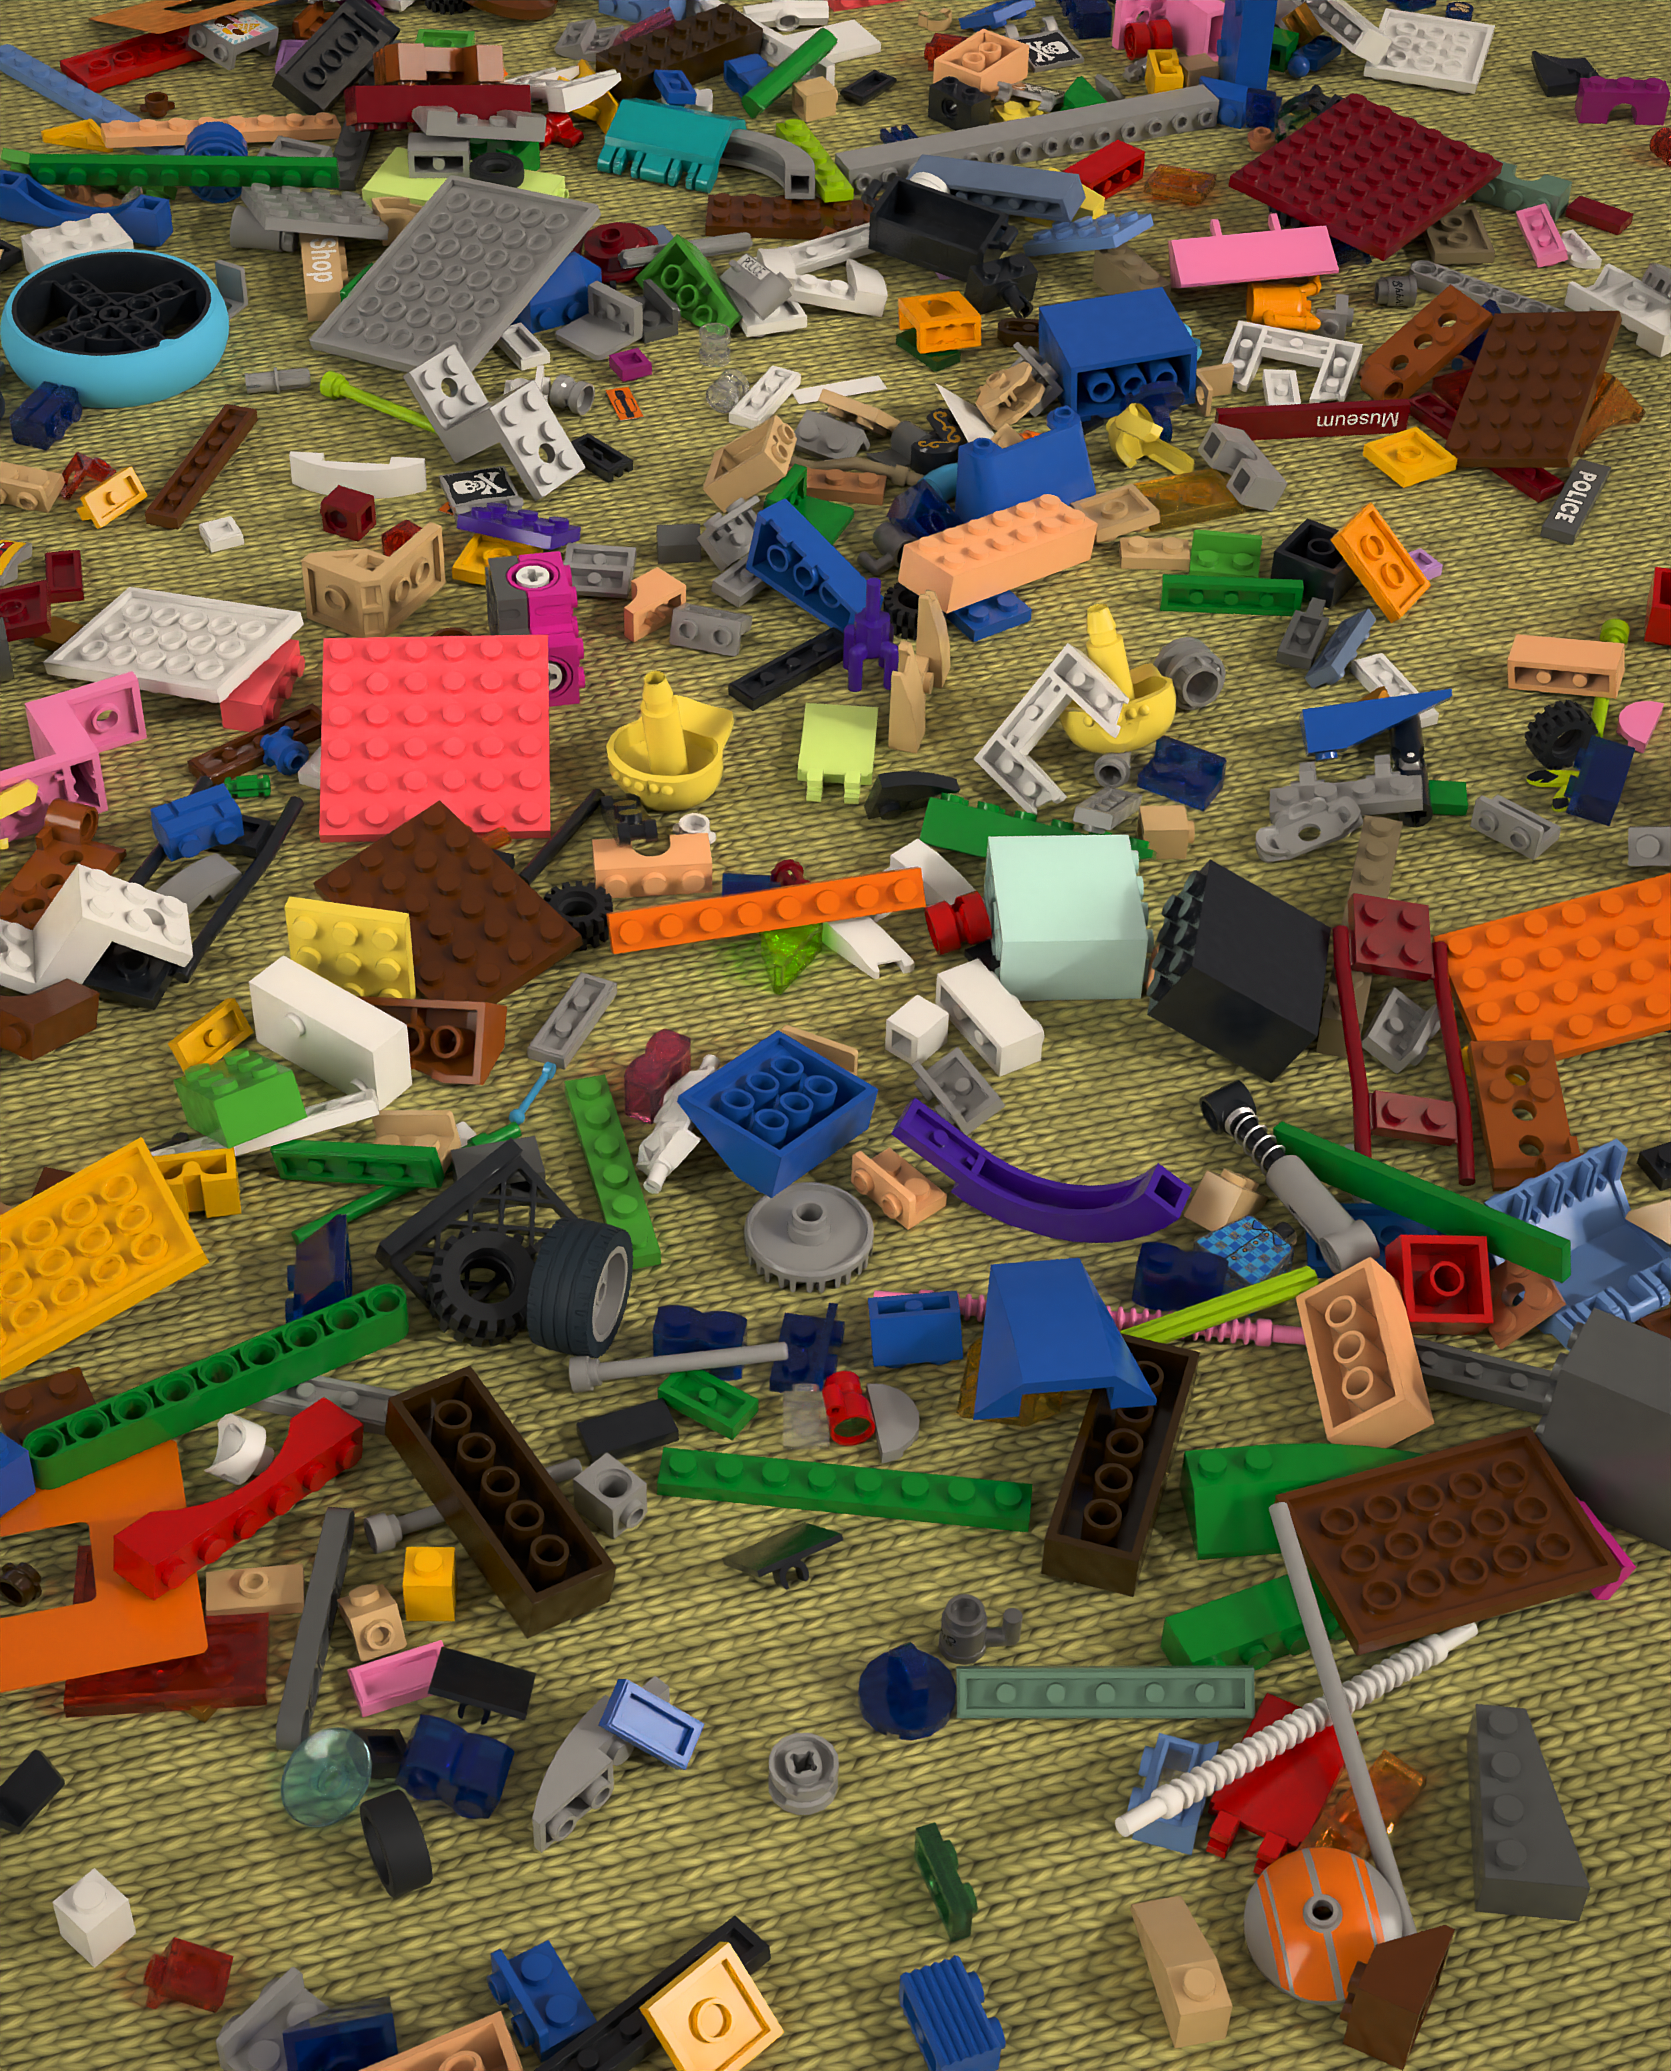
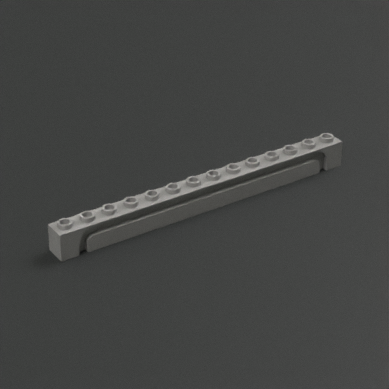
(1040, 135)

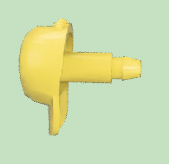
(1149, 694)
(672, 750)

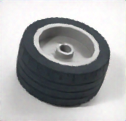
(580, 1287)

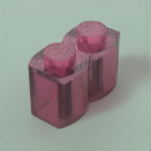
(651, 1074)

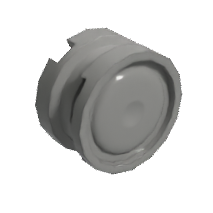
(803, 1773)

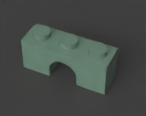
(1518, 194)

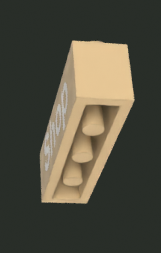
(323, 273)

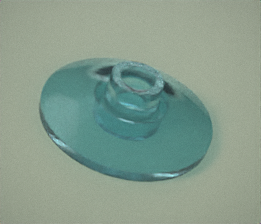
(314, 1767)

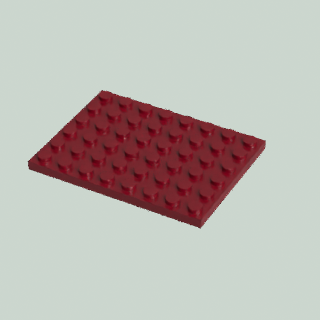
(1366, 175)

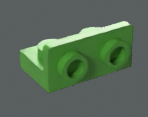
(1225, 554)

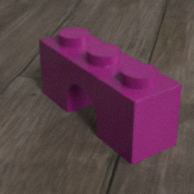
(1600, 95)

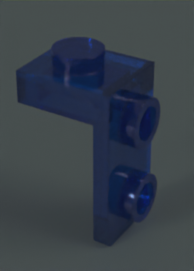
(1262, 108)

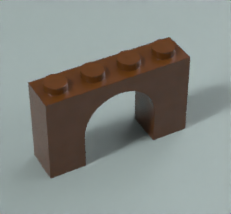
(47, 1019)

